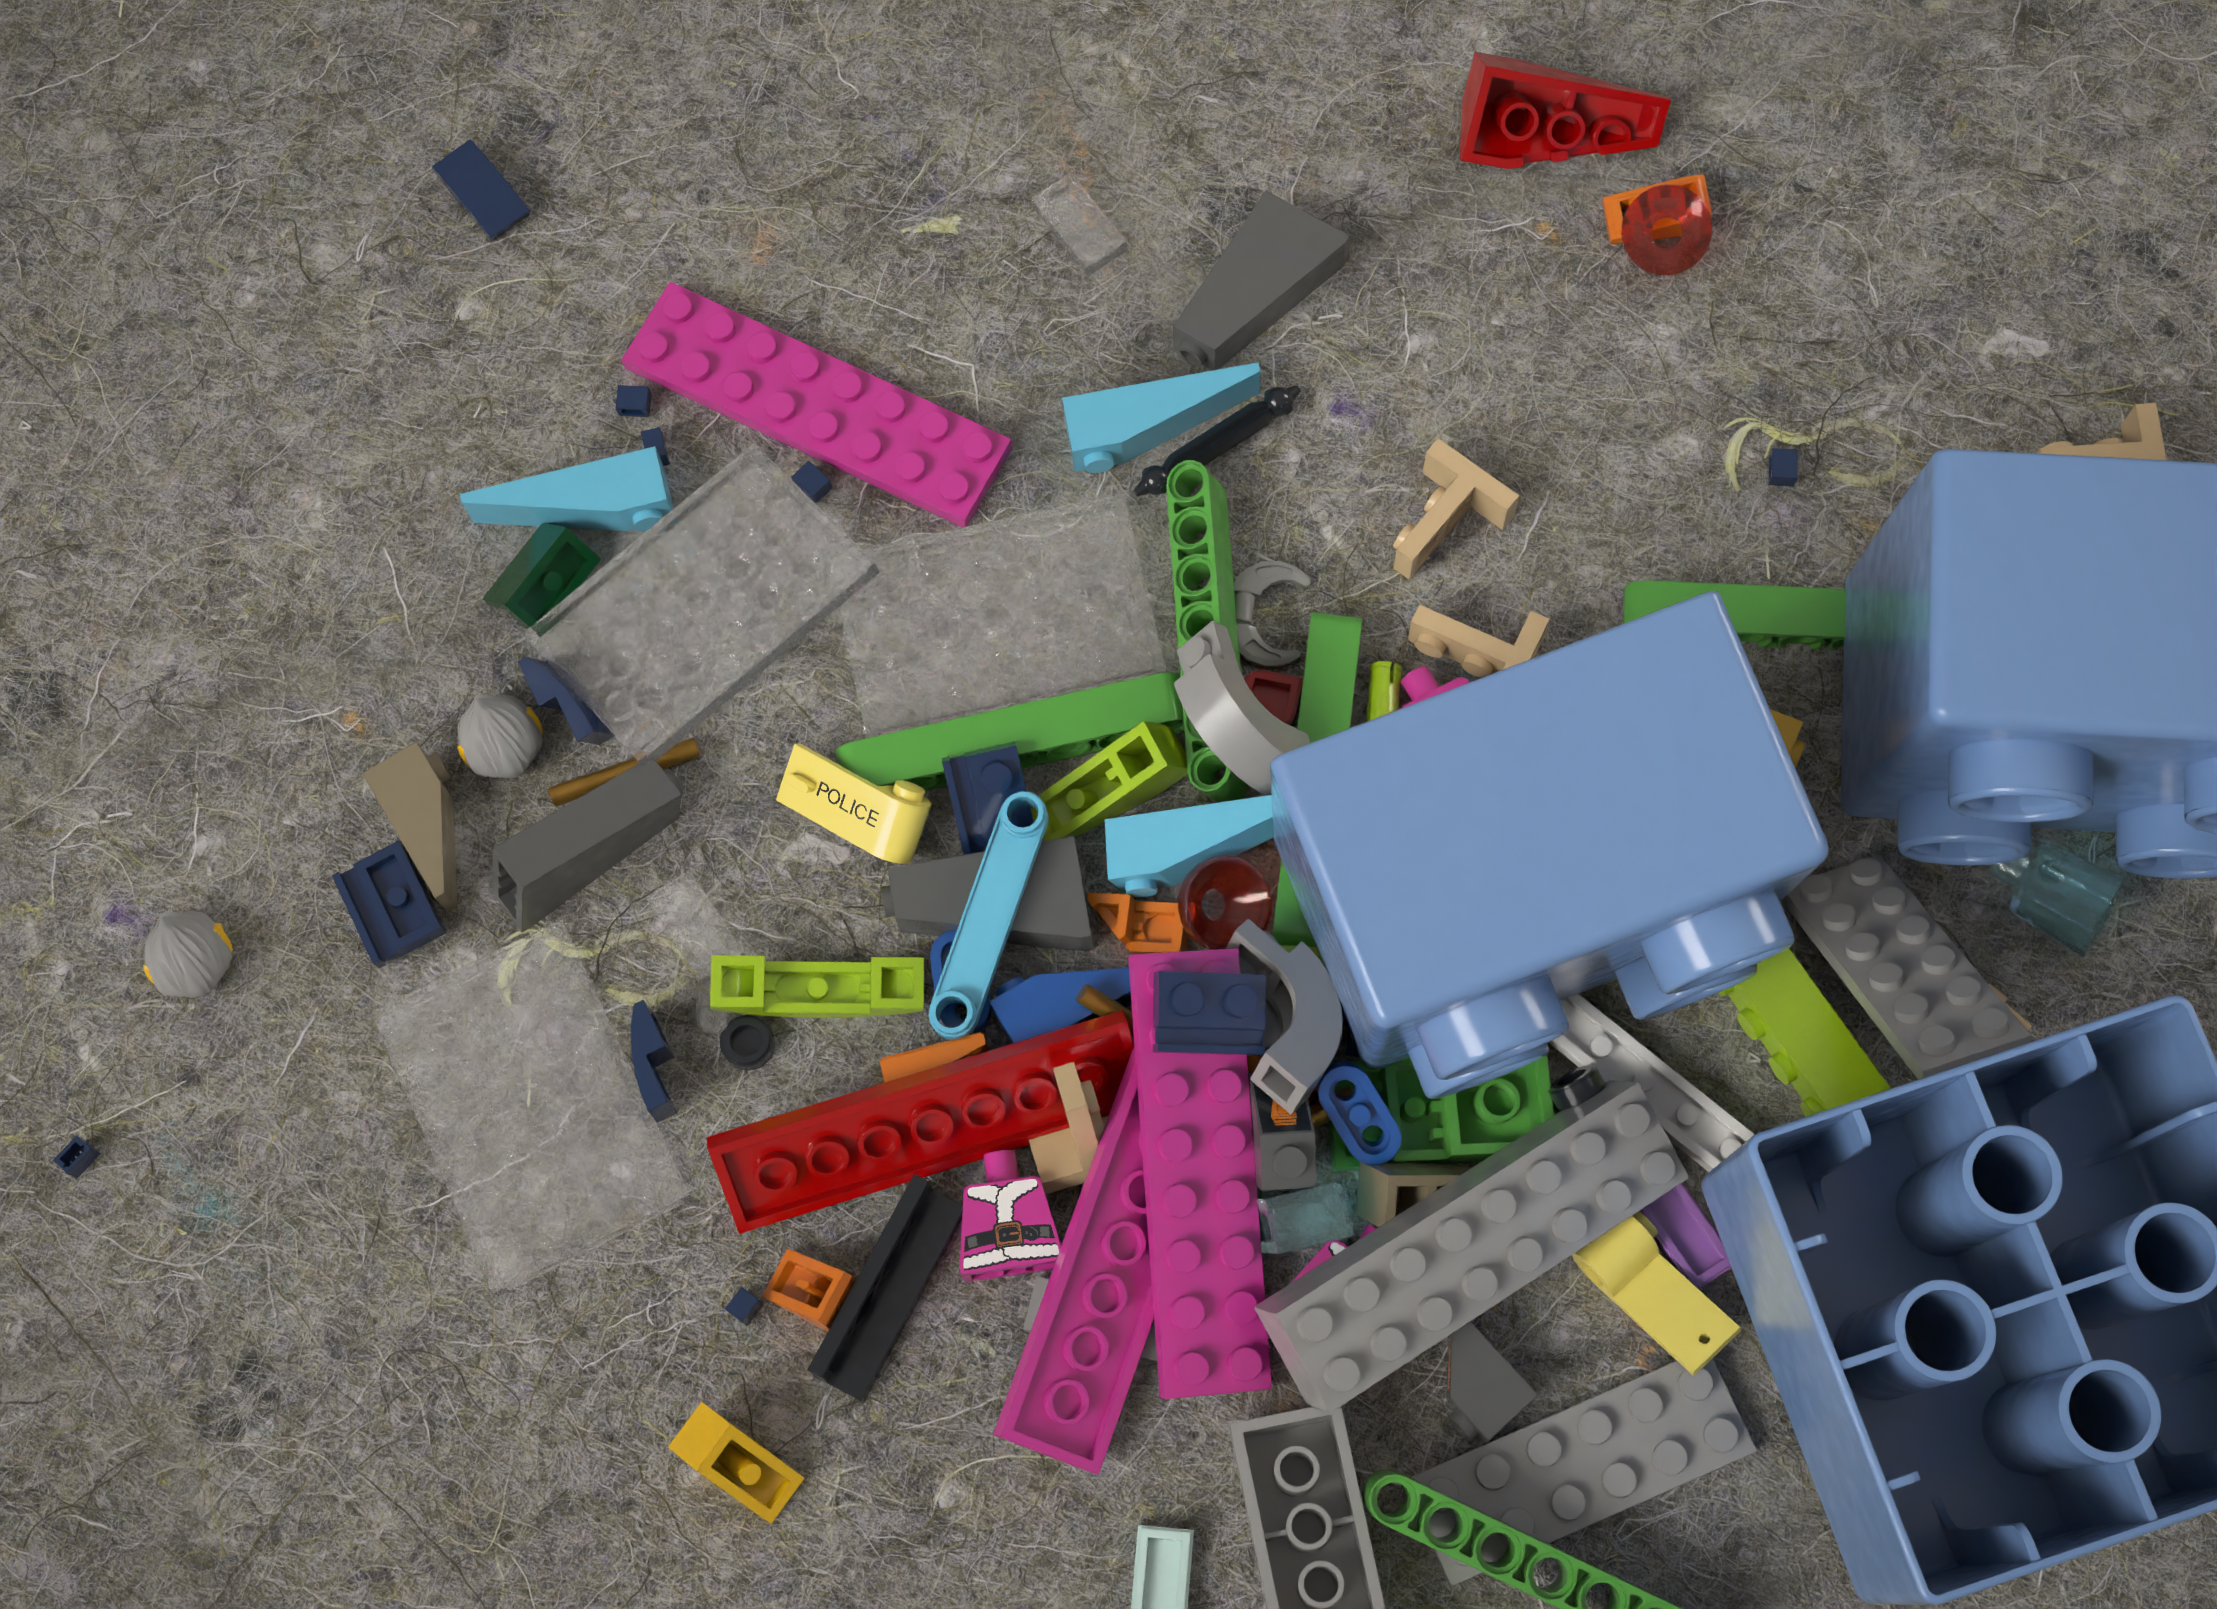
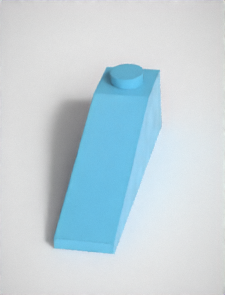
(1132, 419)
(598, 495)
(1166, 845)

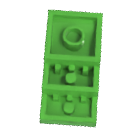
(1457, 1126)

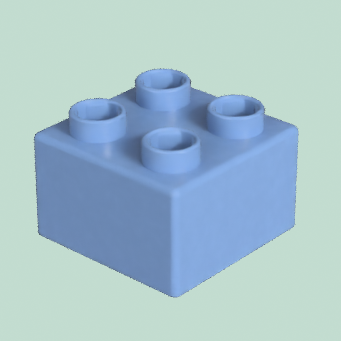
(2038, 660)
(1548, 838)
(1995, 1302)

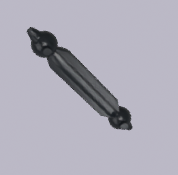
(1221, 437)

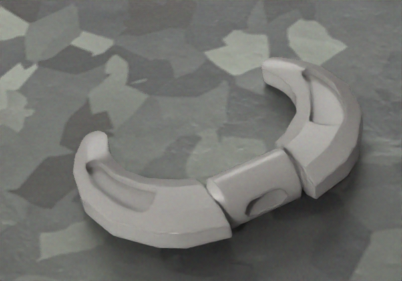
(1252, 584)

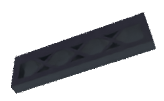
(887, 1290)

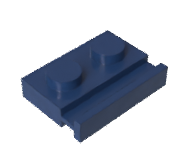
(978, 789)
(389, 904)
(1209, 1013)

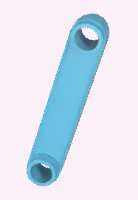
(989, 915)

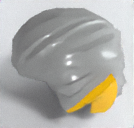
(499, 736)
(186, 954)

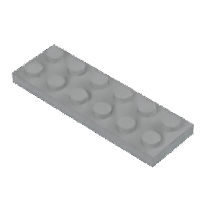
(1903, 968)
(1593, 1459)

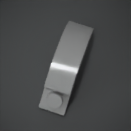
(1228, 712)
(1306, 1011)

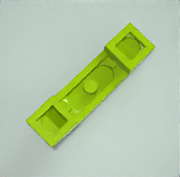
(817, 988)

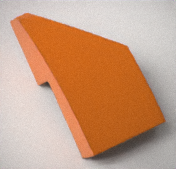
(1141, 925)

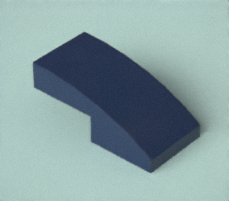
(481, 190)
(554, 693)
(649, 1051)

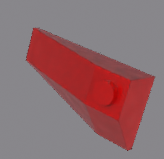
(1540, 113)

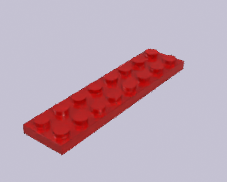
(913, 1124)

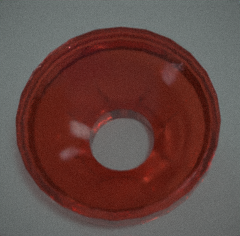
(1663, 202)
(1244, 895)

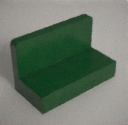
(542, 574)

